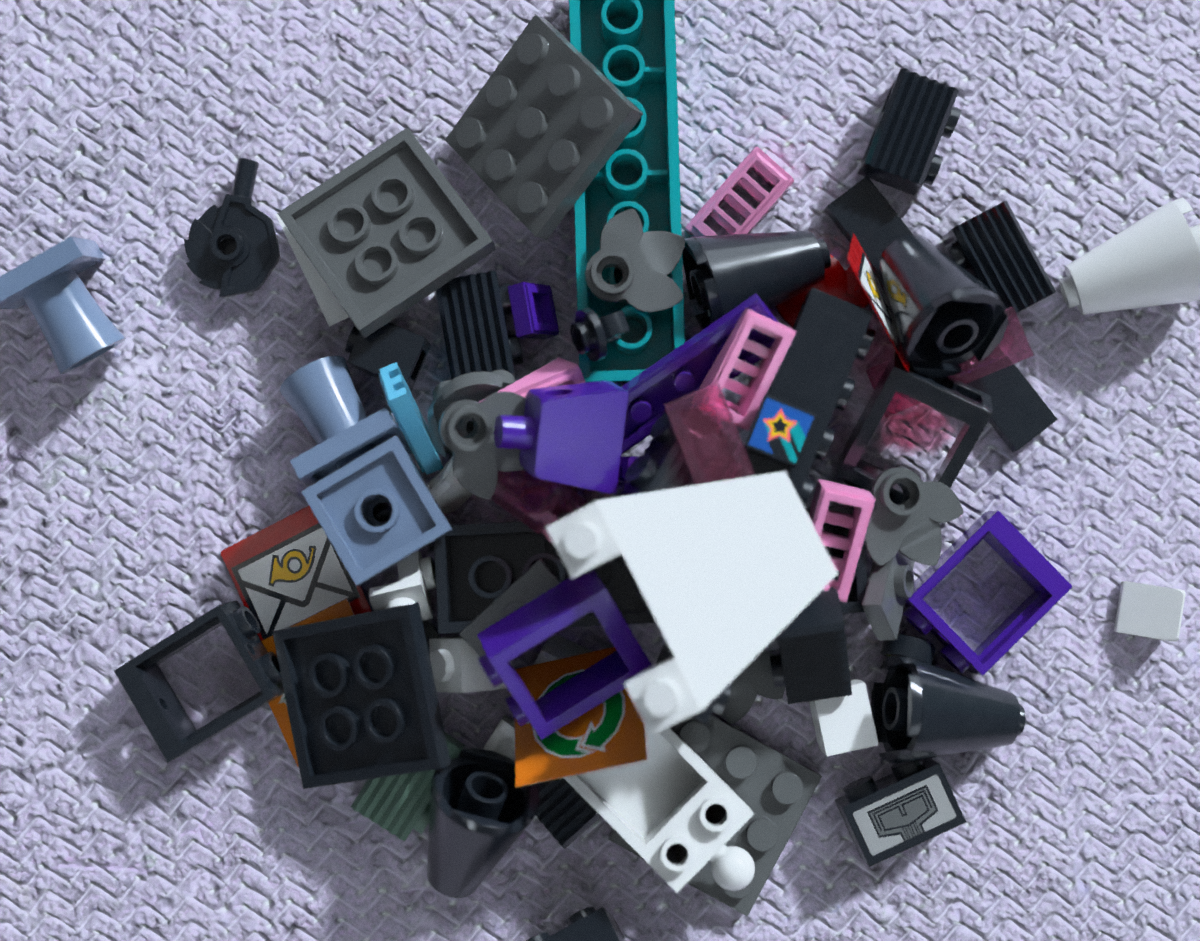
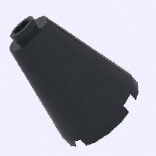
(734, 267)
(939, 308)
(939, 713)
(474, 819)

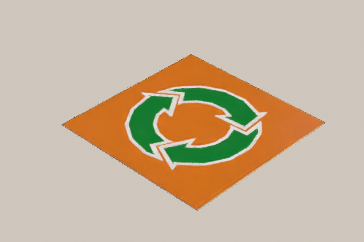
(595, 741)

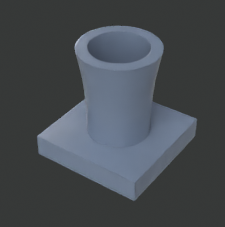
(61, 303)
(334, 417)
(348, 504)

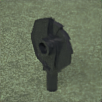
(235, 243)

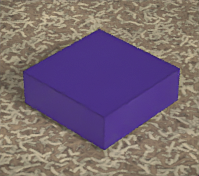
(533, 310)

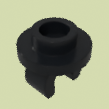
(593, 334)

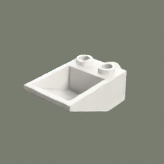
(666, 805)

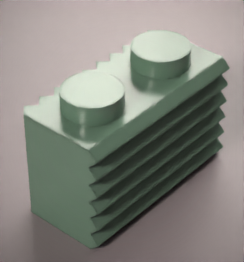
(401, 800)

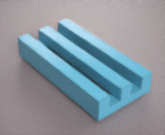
(409, 418)

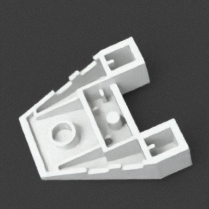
(718, 571)

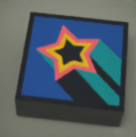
(780, 431)

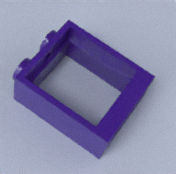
(1023, 558)
(541, 620)

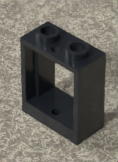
(940, 393)
(158, 702)

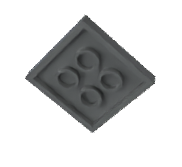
(542, 127)
(386, 232)
(766, 781)

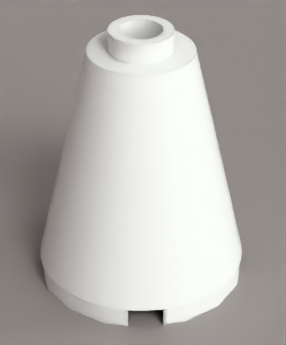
(1140, 266)

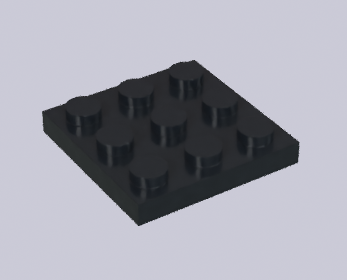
(361, 697)

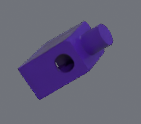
(569, 434)

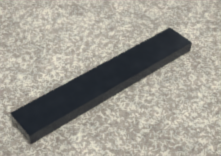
(1017, 408)

